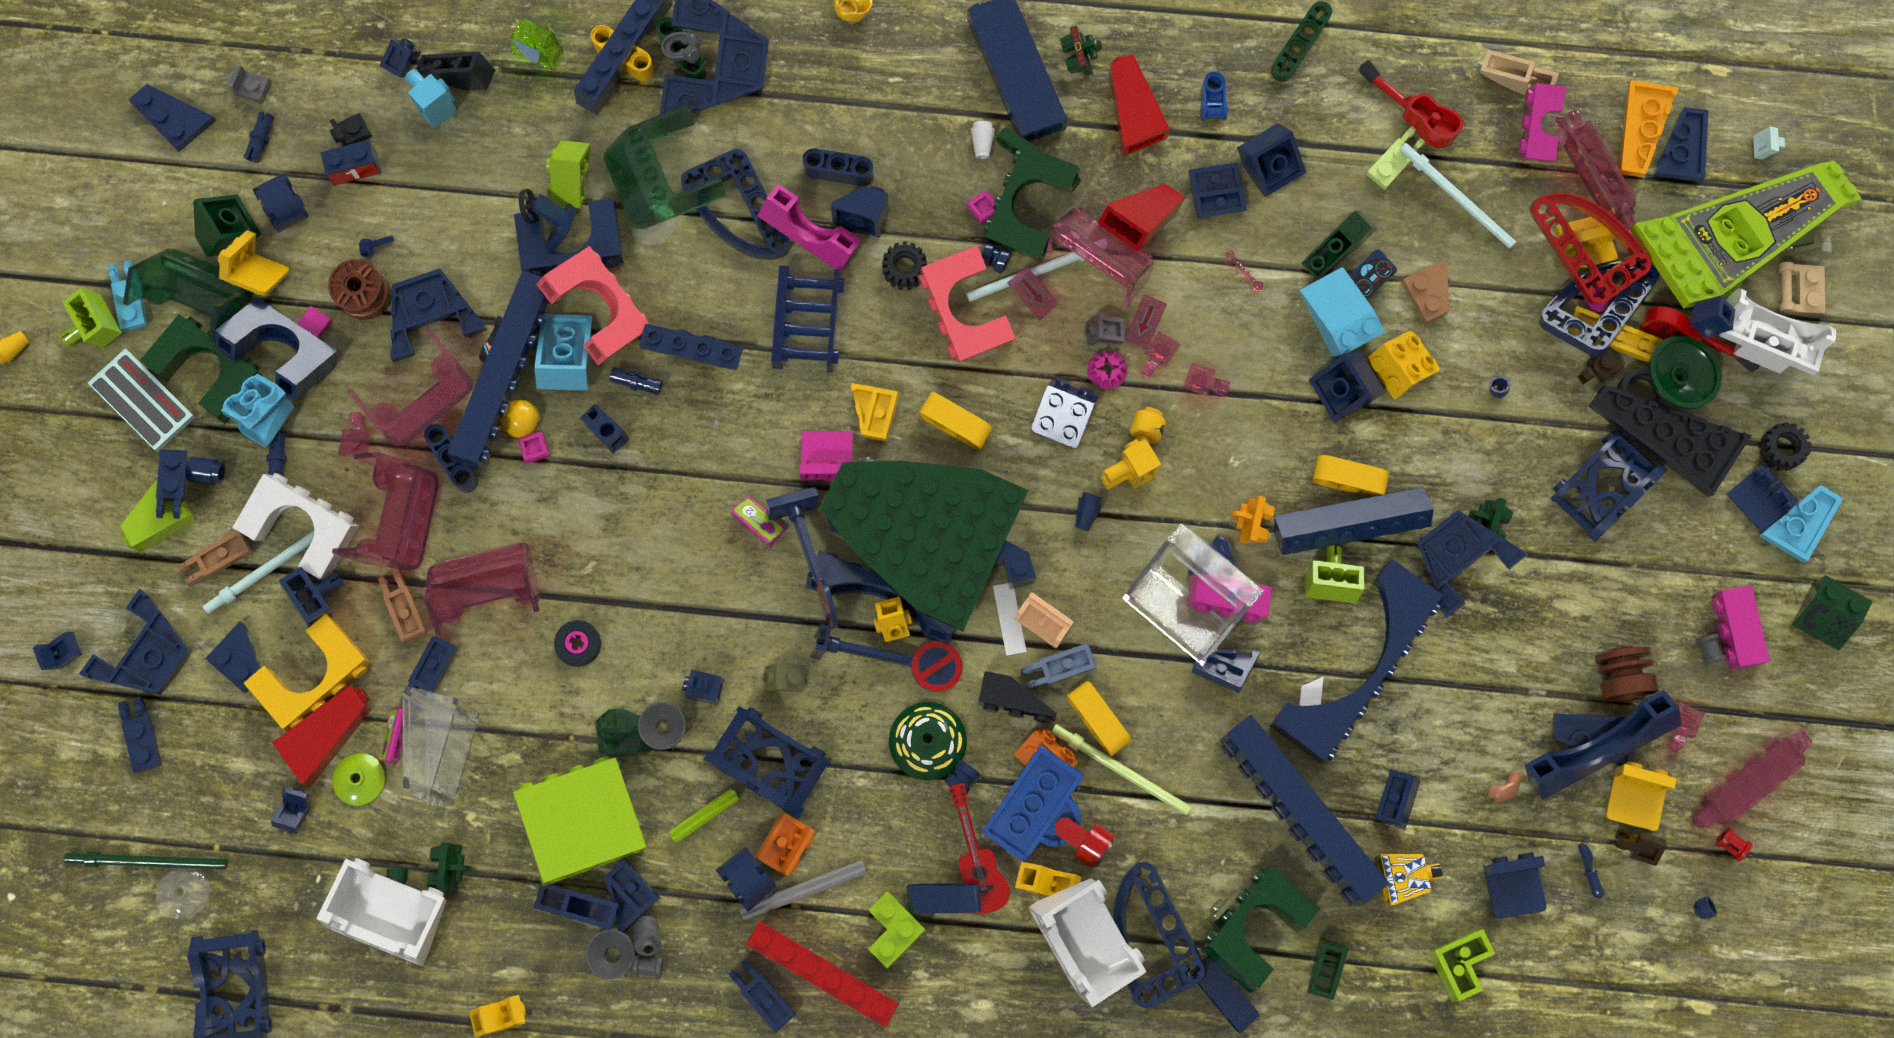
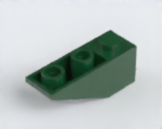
(1339, 244)

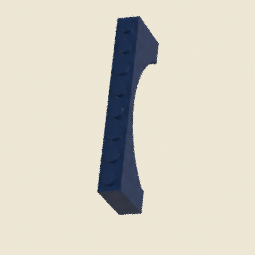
(1406, 606)

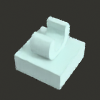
(1767, 143)

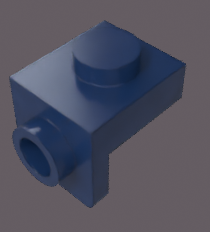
(58, 652)
(292, 810)

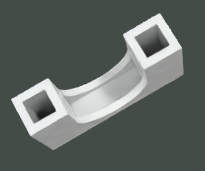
(330, 528)

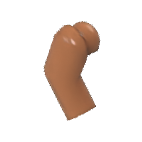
(1506, 791)

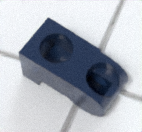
(604, 428)

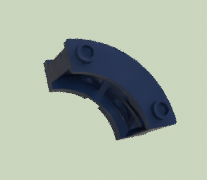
(1640, 466)
(732, 762)
(201, 967)

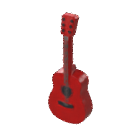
(979, 864)

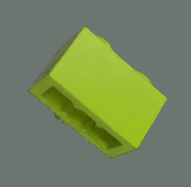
(90, 318)
(1333, 579)

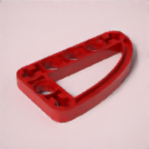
(1581, 257)

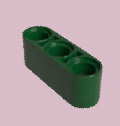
(665, 24)

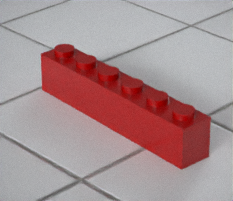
(822, 974)

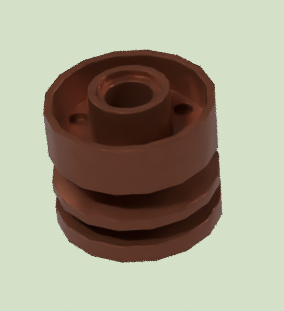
(359, 289)
(1626, 674)

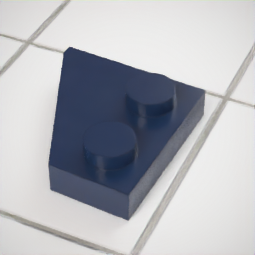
(630, 892)

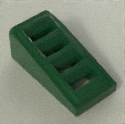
(1339, 961)

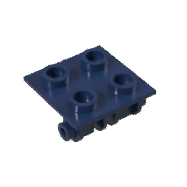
(1762, 497)

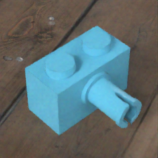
(431, 98)

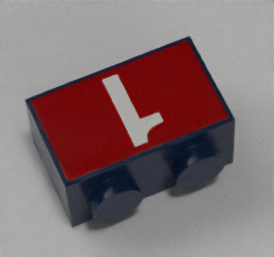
(351, 162)

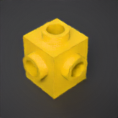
(893, 624)

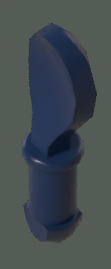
(1594, 882)

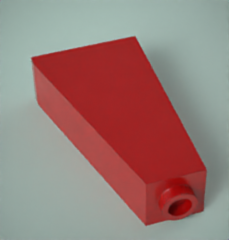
(1136, 109)
(1141, 215)
(322, 734)

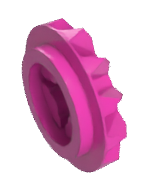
(1099, 377)

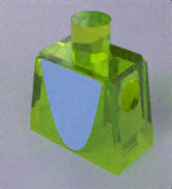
(532, 42)

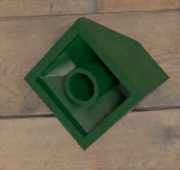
(220, 222)

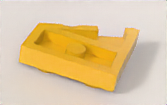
(875, 410)

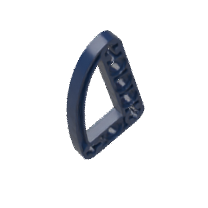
(729, 171)
(1590, 334)
(1170, 937)

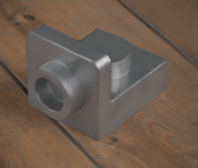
(248, 85)
(1105, 330)

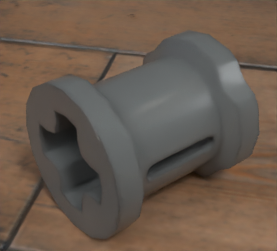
(1711, 649)
(648, 965)

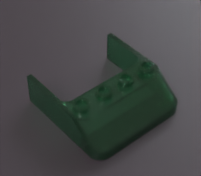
(641, 178)

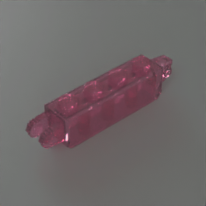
(1597, 168)
(1753, 781)

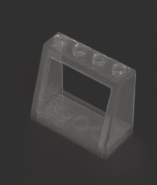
(1164, 599)
(435, 744)

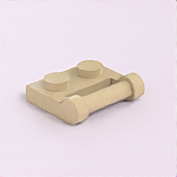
(1809, 289)

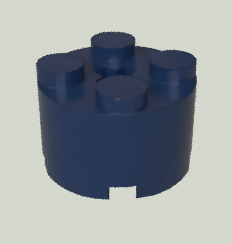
(280, 203)
(746, 879)

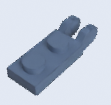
(1061, 666)

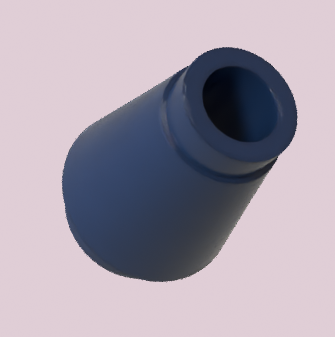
(1087, 510)

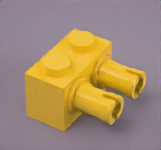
(1136, 465)

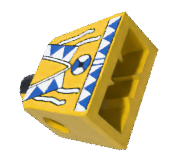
(1407, 876)

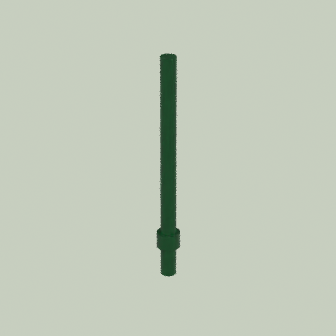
(95, 858)

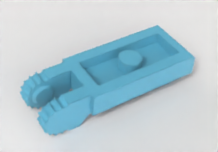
(129, 316)

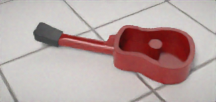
(1432, 121)
(1668, 322)

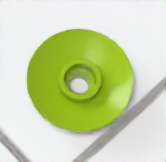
(370, 784)

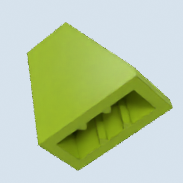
(145, 530)

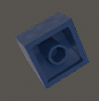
(1272, 159)
(862, 211)
(1346, 385)

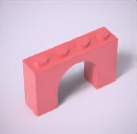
(588, 272)
(963, 340)

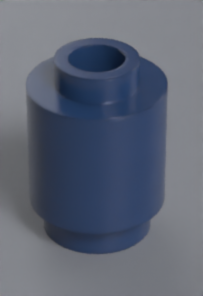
(205, 470)

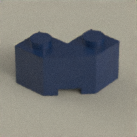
(1016, 565)

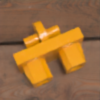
(1250, 518)

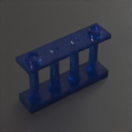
(786, 305)

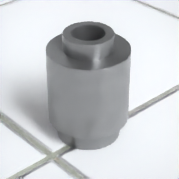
(647, 936)

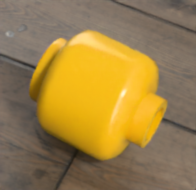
(1148, 425)

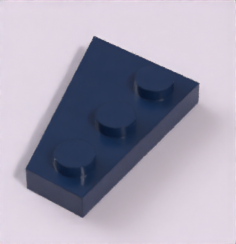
(170, 116)
(1686, 148)
(1580, 729)

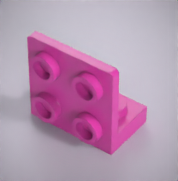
(824, 453)

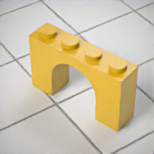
(343, 665)

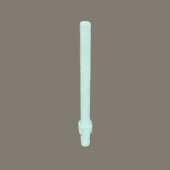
(1420, 162)
(1037, 270)
(229, 594)

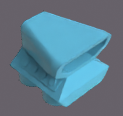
(258, 409)

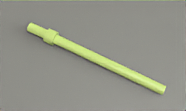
(1077, 742)

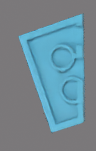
(1804, 524)

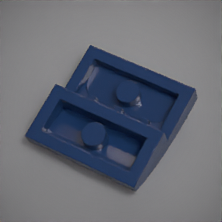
(1217, 190)

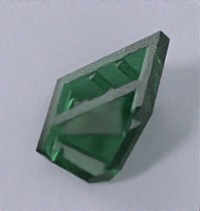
(619, 734)

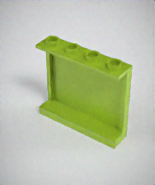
(579, 820)

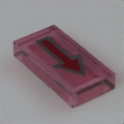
(1032, 293)
(1145, 322)

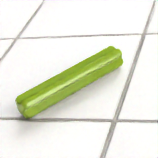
(704, 815)

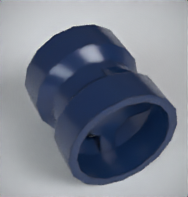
(999, 260)
(963, 774)

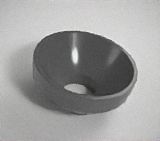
(652, 716)
(596, 954)

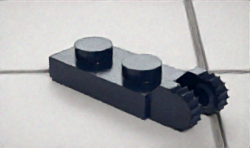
(171, 481)
(432, 665)
(139, 737)
(764, 998)

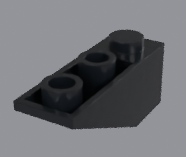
(1007, 694)

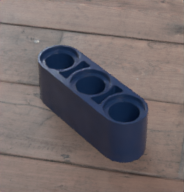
(829, 159)
(453, 470)
(943, 898)
(1226, 996)

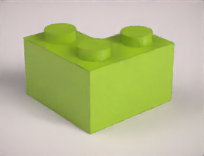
(567, 173)
(900, 932)
(1455, 960)

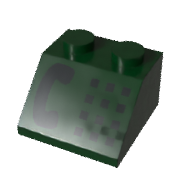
(1831, 612)

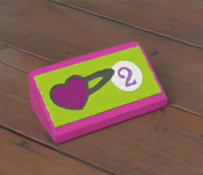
(757, 521)
(392, 738)

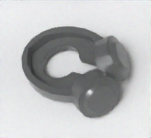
(690, 53)

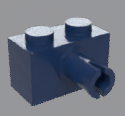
(307, 596)

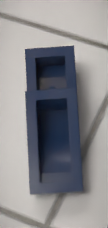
(576, 906)

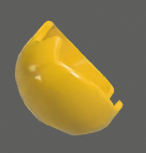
(852, 10)
(521, 419)

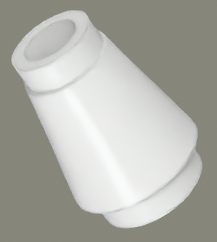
(982, 138)

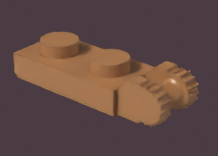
(216, 557)
(402, 609)

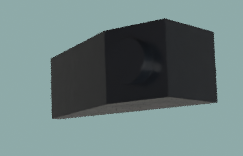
(458, 70)

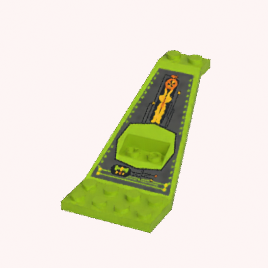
(1730, 238)

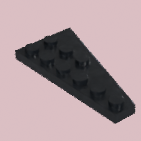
(1680, 440)

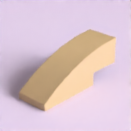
(1515, 72)

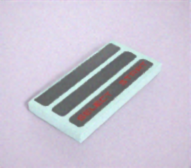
(141, 400)

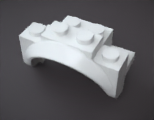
(1776, 339)

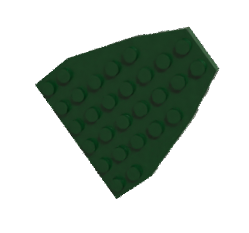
(925, 529)

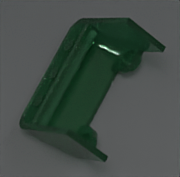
(188, 281)

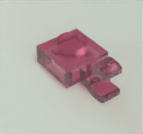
(1160, 351)
(1202, 379)
(354, 440)
(1690, 722)

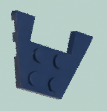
(423, 302)
(1455, 547)
(152, 656)

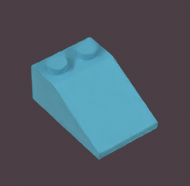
(1341, 312)
(560, 354)

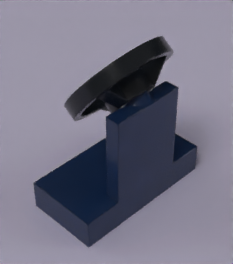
(551, 212)

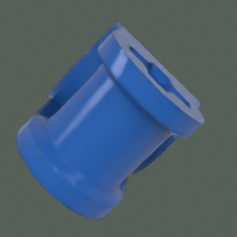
(1214, 101)

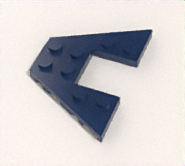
(738, 64)

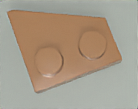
(1429, 291)

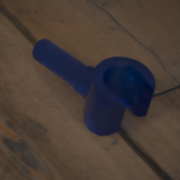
(366, 245)

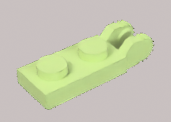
(1393, 161)

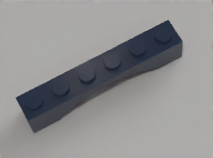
(603, 73)
(853, 578)
(1644, 724)

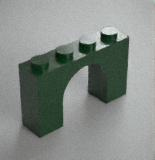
(1030, 168)
(184, 339)
(1227, 942)

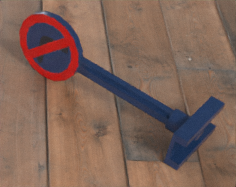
(793, 506)
(933, 665)

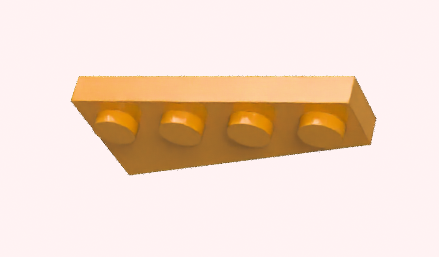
(1643, 124)

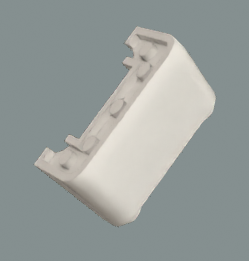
(382, 912)
(1087, 941)

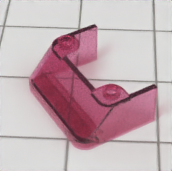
(1102, 250)
(404, 426)
(404, 516)
(480, 580)

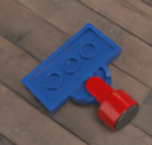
(1043, 811)

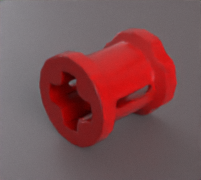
(1734, 844)

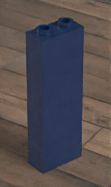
(1016, 69)

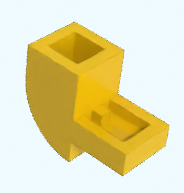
(1043, 880)
(497, 1016)

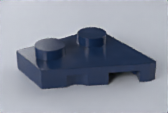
(235, 657)
(1227, 668)

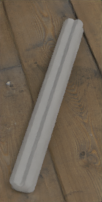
(806, 889)

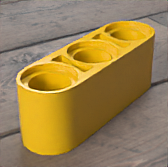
(636, 58)
(955, 421)
(1350, 476)
(1099, 718)

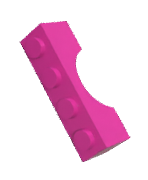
(830, 245)

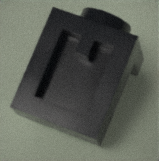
(350, 130)

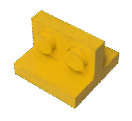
(1594, 238)

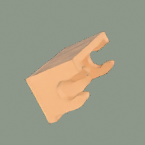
(1044, 620)

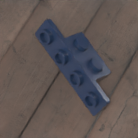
(691, 347)

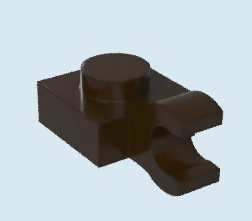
(1602, 367)
(1643, 848)

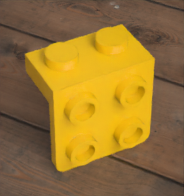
(248, 270)
(1402, 363)
(1638, 795)

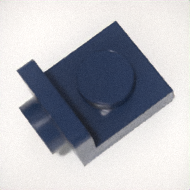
(399, 56)

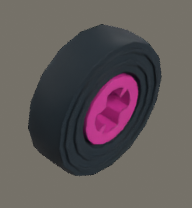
(589, 637)

